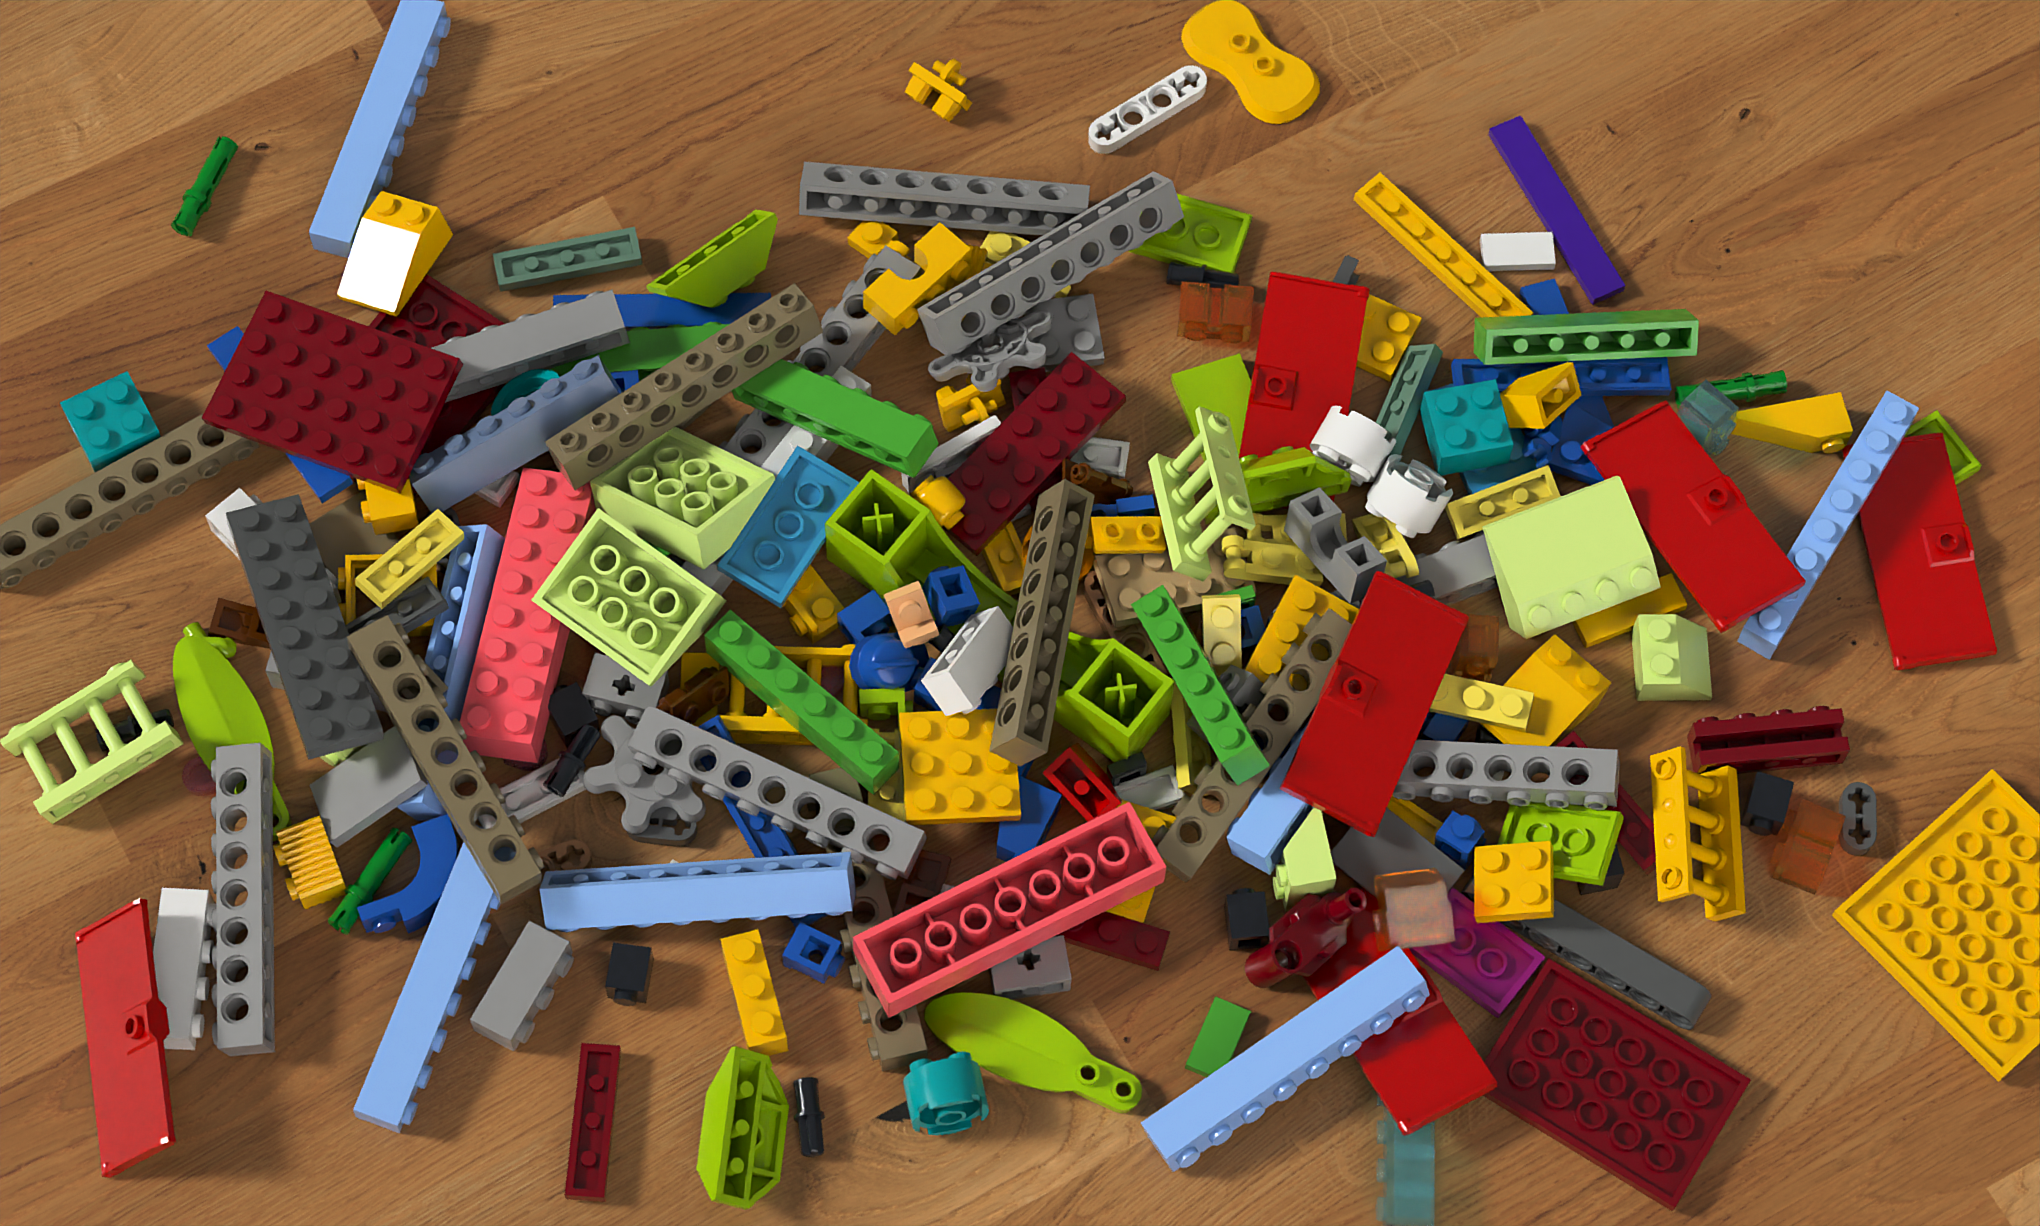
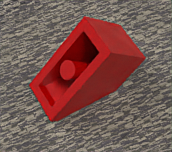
(1083, 783)

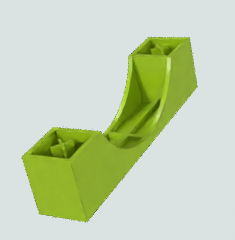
(1104, 687)

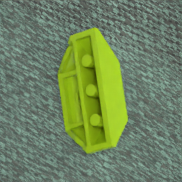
(721, 264)
(1285, 476)
(742, 1130)

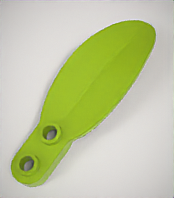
(220, 709)
(1027, 1048)

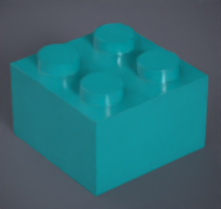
(110, 421)
(1466, 427)

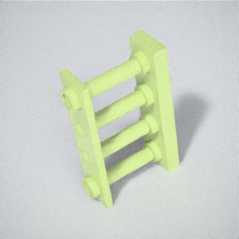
(1176, 494)
(122, 759)

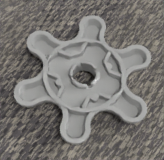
(990, 362)
(641, 791)

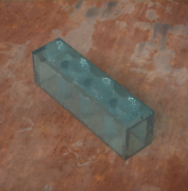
(1405, 1174)

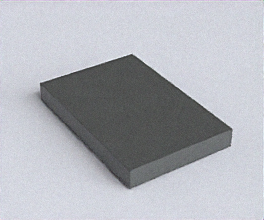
(1391, 851)

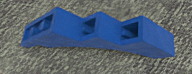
(1037, 802)

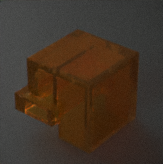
(1412, 910)

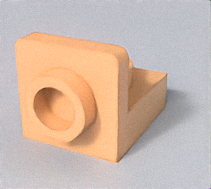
(911, 615)

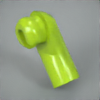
(224, 645)

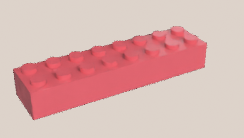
(521, 641)
(1009, 909)

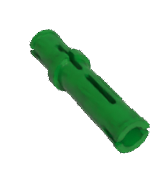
(198, 198)
(1743, 387)
(369, 880)

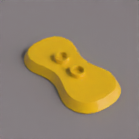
(1268, 80)

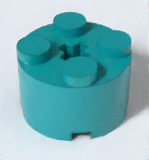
(945, 1094)

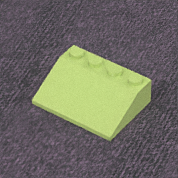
(683, 495)
(1570, 558)
(628, 598)

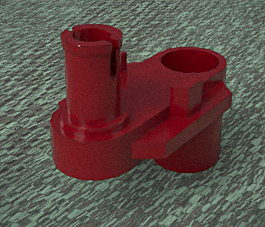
(1305, 937)

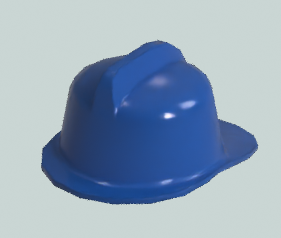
(885, 663)

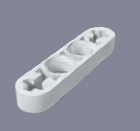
(1151, 114)

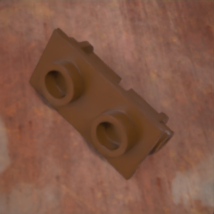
(1104, 487)
(705, 690)

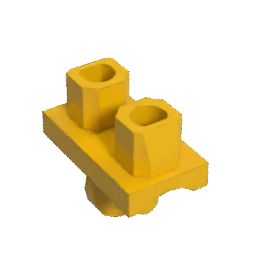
(924, 82)
(967, 404)

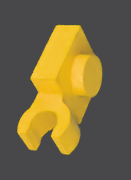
(872, 237)

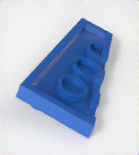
(1567, 455)

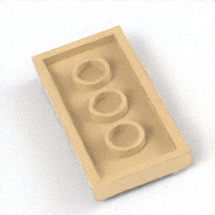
(1132, 576)

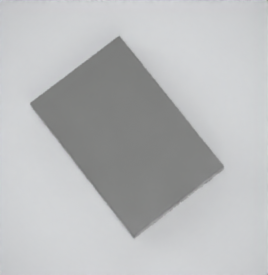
(366, 787)

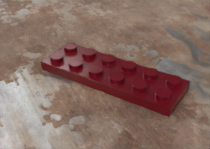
(1030, 449)

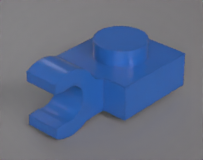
(1539, 441)
(1130, 506)

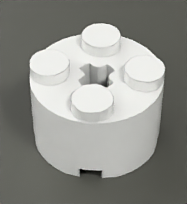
(1353, 444)
(1408, 495)

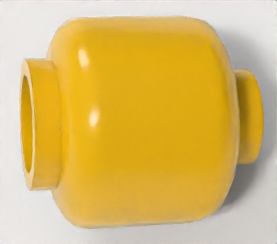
(942, 499)

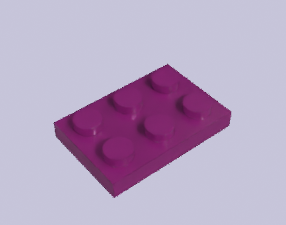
(1483, 960)

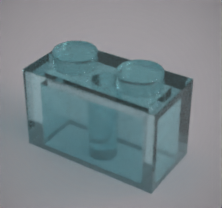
(1709, 417)

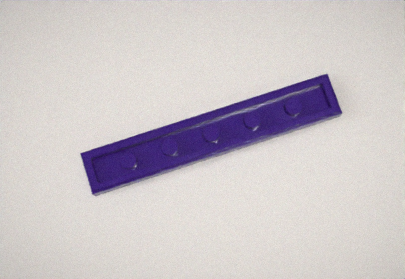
(1556, 210)

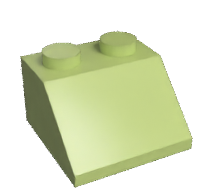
(1670, 659)
(1305, 863)

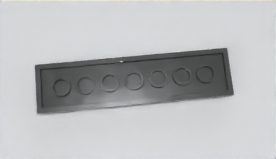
(304, 627)

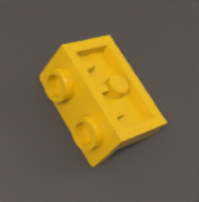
(1126, 535)
(812, 607)

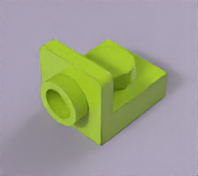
(881, 703)

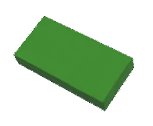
(1217, 1037)

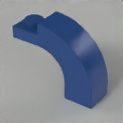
(420, 898)

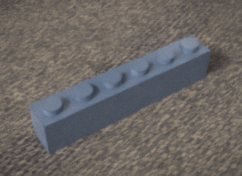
(511, 436)

